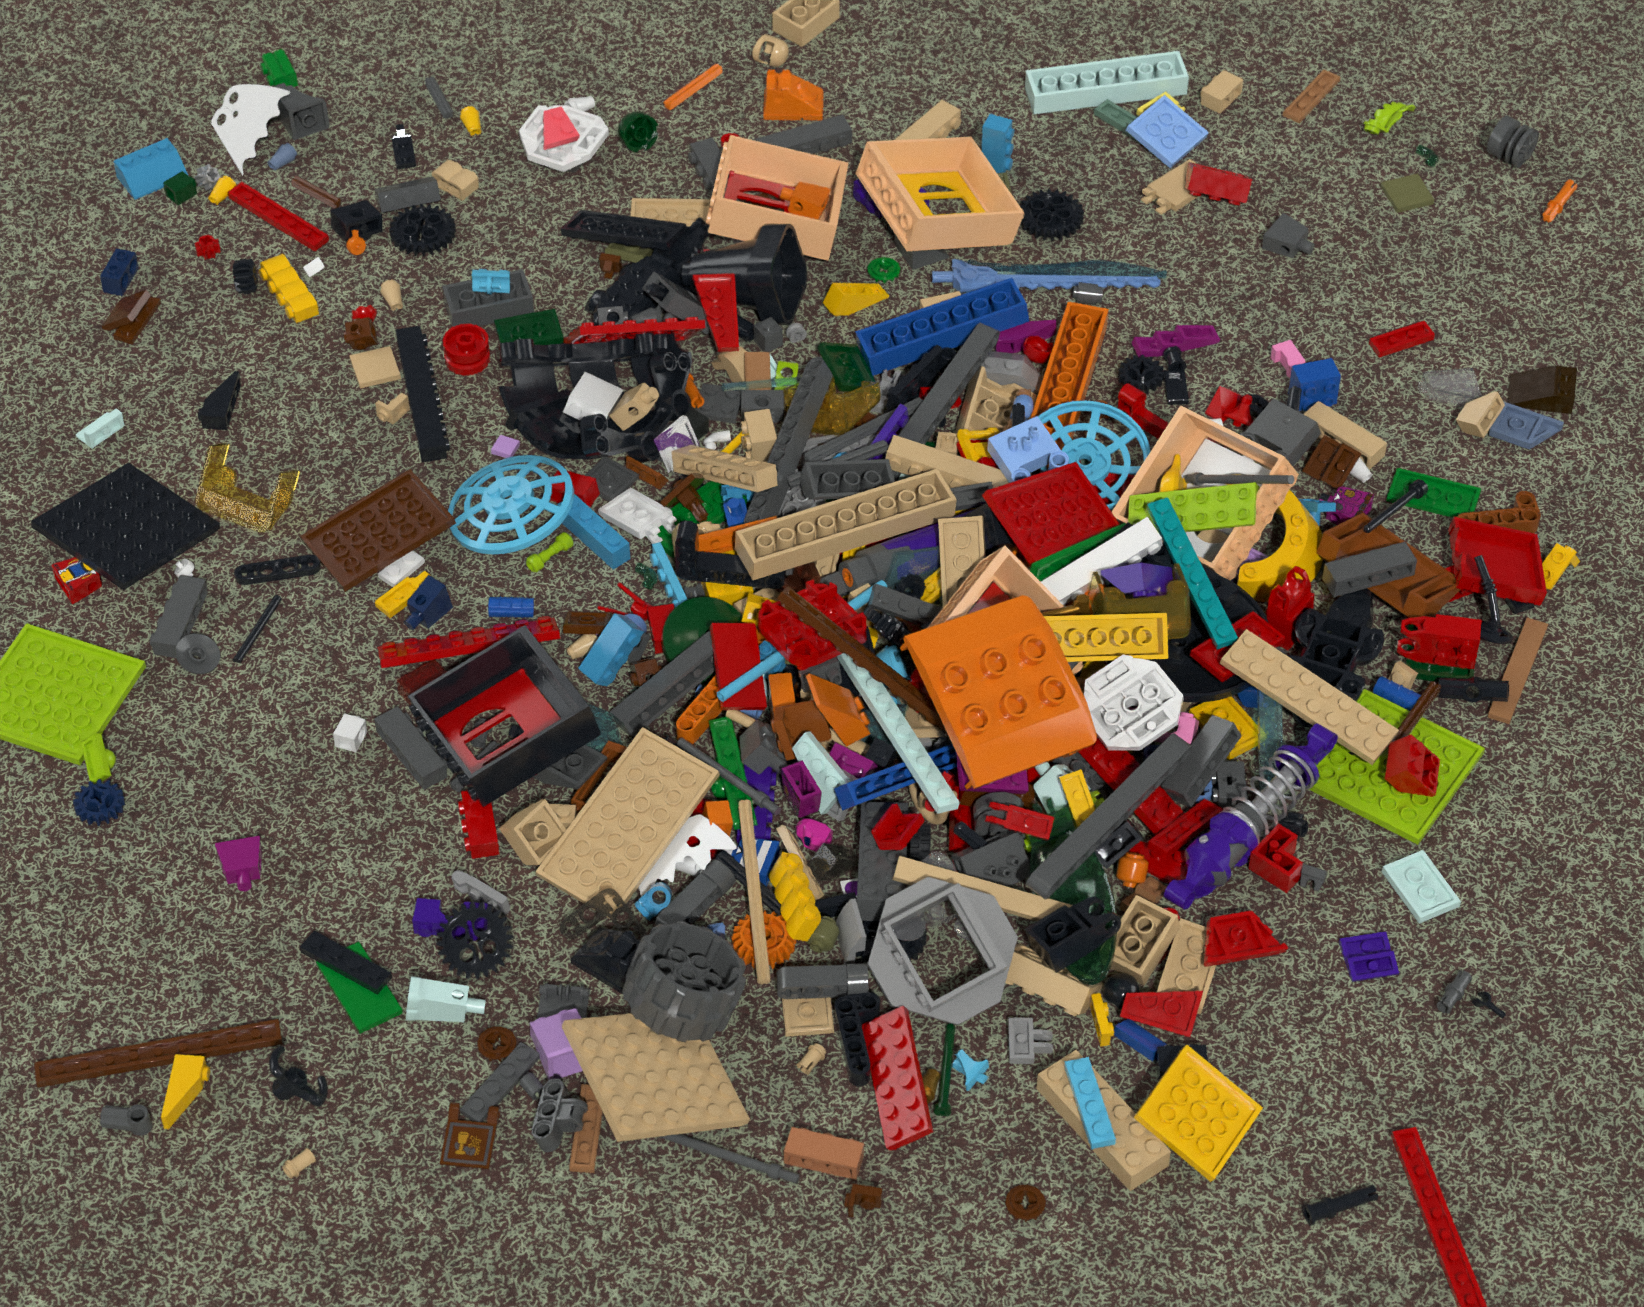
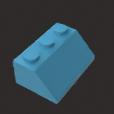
(148, 168)

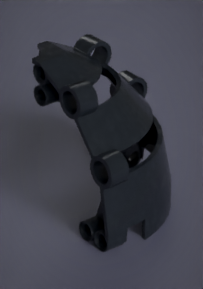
(654, 361)

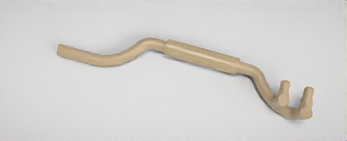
(861, 748)

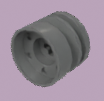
(1512, 141)

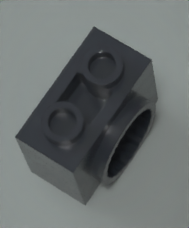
(357, 216)

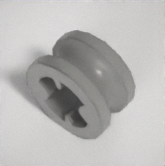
(796, 332)

